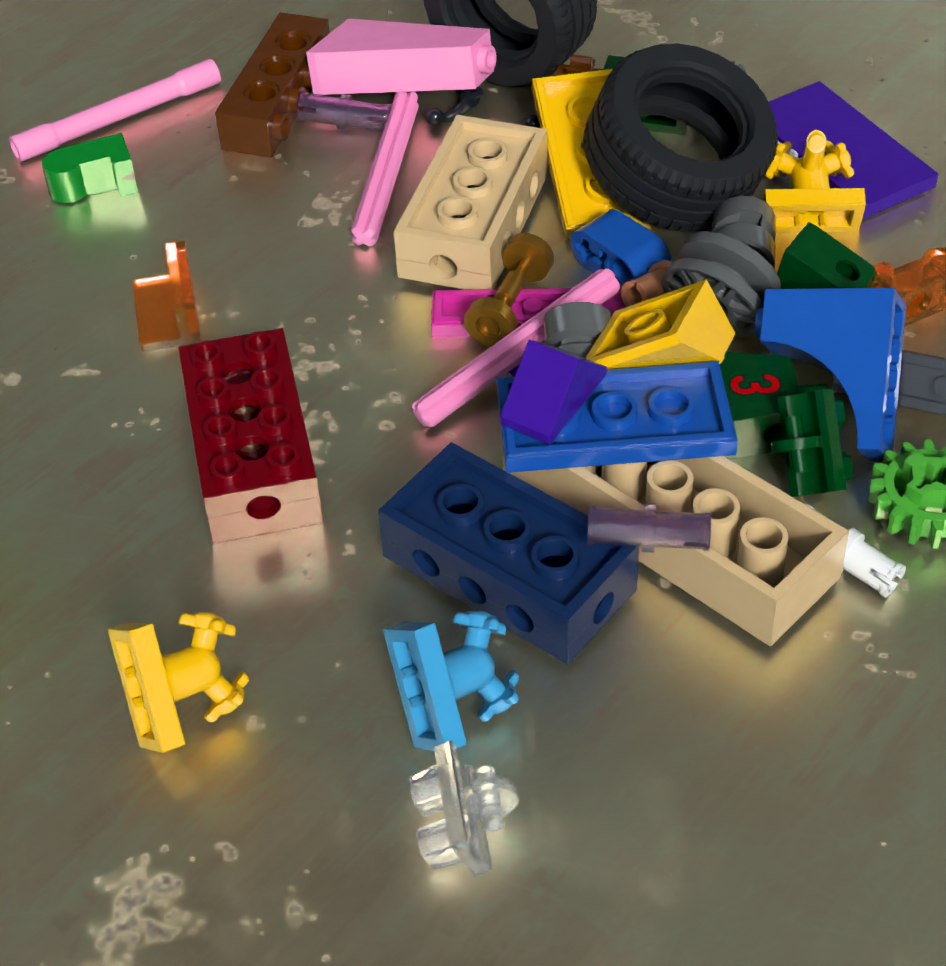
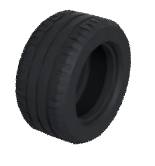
(522, 50)
(704, 94)

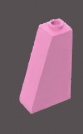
(399, 57)

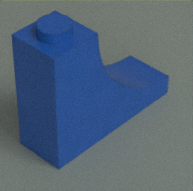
(852, 337)

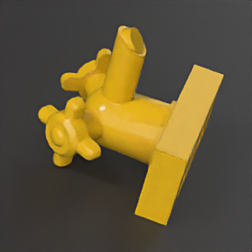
(810, 194)
(157, 680)

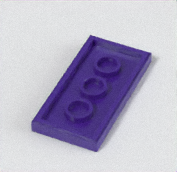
(878, 160)

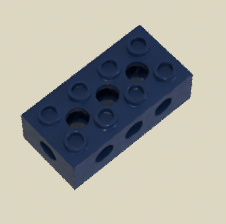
(507, 551)

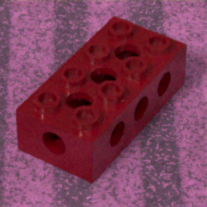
(261, 488)

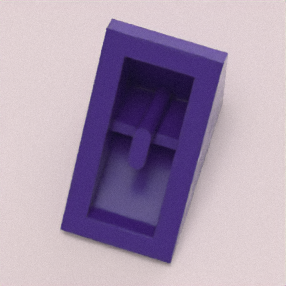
(549, 390)

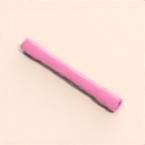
(50, 135)

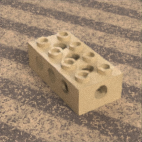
(471, 203)

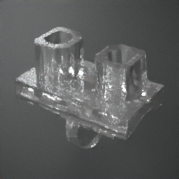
(471, 805)

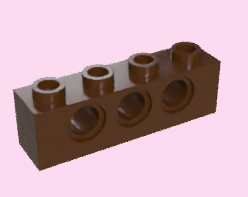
(268, 89)

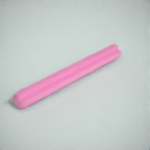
(385, 169)
(505, 354)

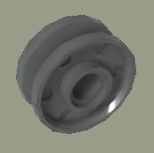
(733, 272)

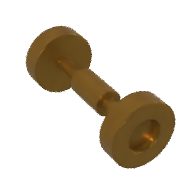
(527, 260)

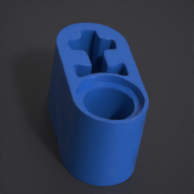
(619, 245)

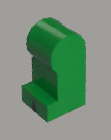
(89, 169)

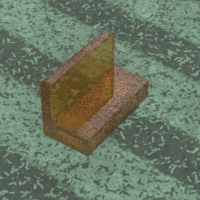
(167, 304)

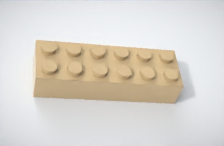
(765, 550)

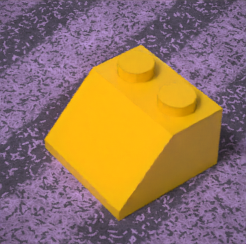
(666, 331)

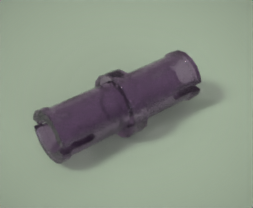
(343, 112)
(649, 528)

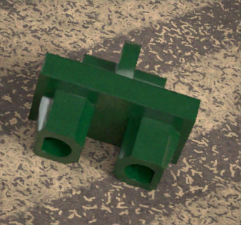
(813, 442)

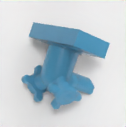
(435, 680)

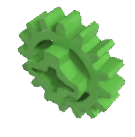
(921, 493)

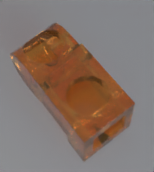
(918, 283)

